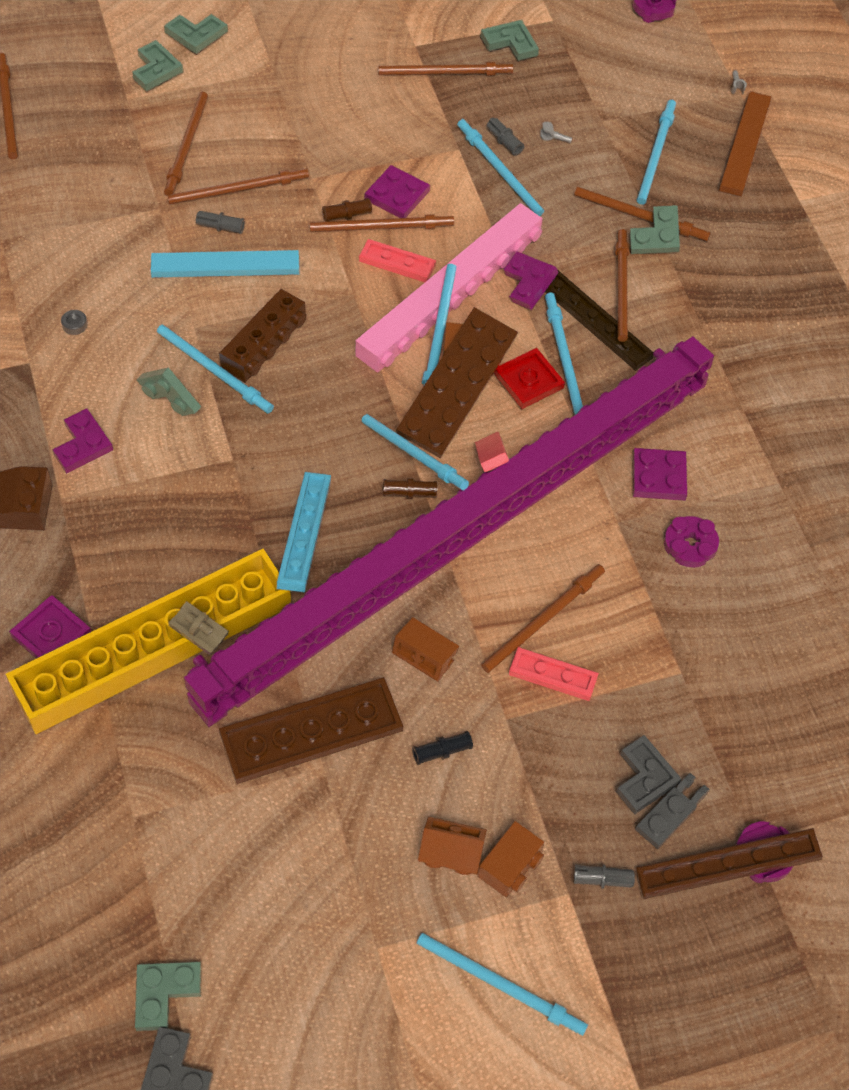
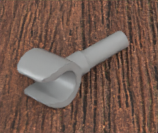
(738, 83)
(548, 133)

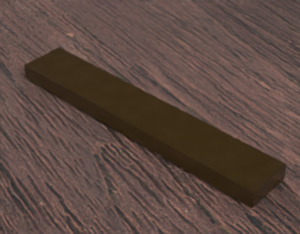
(598, 322)

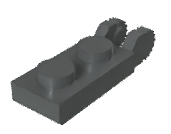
(670, 813)

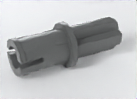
(505, 136)
(220, 221)
(604, 876)

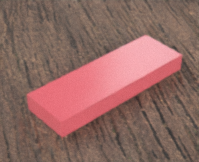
(397, 260)
(491, 452)
(553, 674)

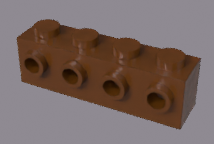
(263, 335)

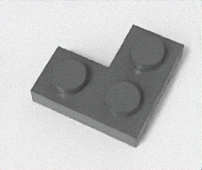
(653, 775)
(166, 1064)

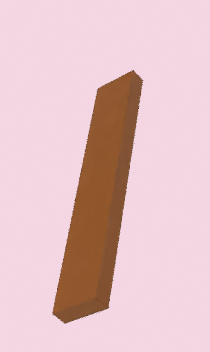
(745, 144)

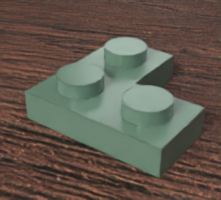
(513, 35)
(196, 36)
(159, 66)
(661, 237)
(165, 384)
(159, 983)

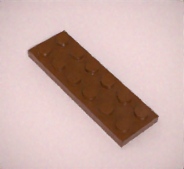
(457, 382)
(310, 730)

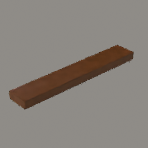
(729, 863)

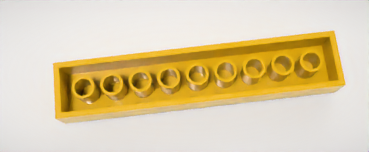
(143, 642)

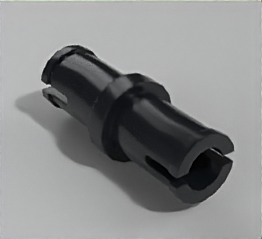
(442, 747)

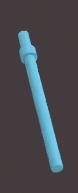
(666, 120)
(475, 139)
(555, 317)
(441, 321)
(249, 394)
(445, 472)
(555, 1013)

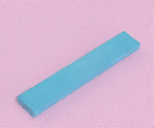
(225, 263)
(304, 532)

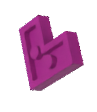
(533, 277)
(87, 444)

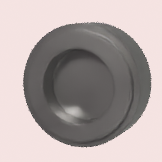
(74, 322)

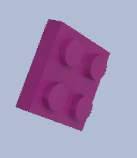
(397, 192)
(659, 474)
(48, 628)

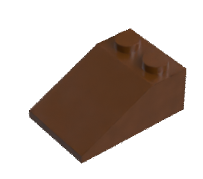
(24, 497)

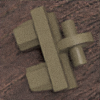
(198, 628)

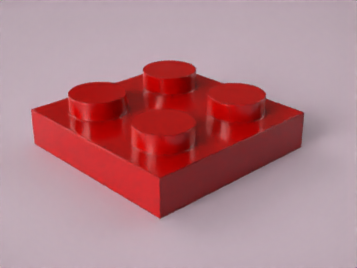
(529, 378)

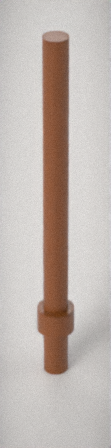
(489, 69)
(7, 107)
(175, 173)
(284, 177)
(428, 222)
(686, 228)
(622, 250)
(580, 586)

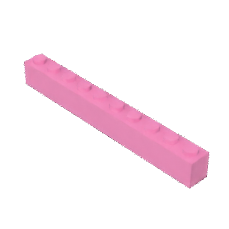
(474, 266)

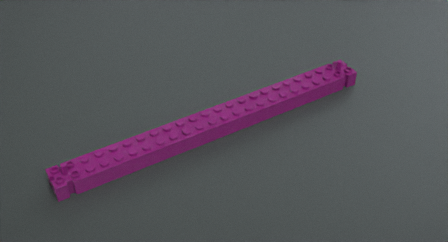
(443, 534)

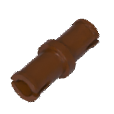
(347, 209)
(409, 488)

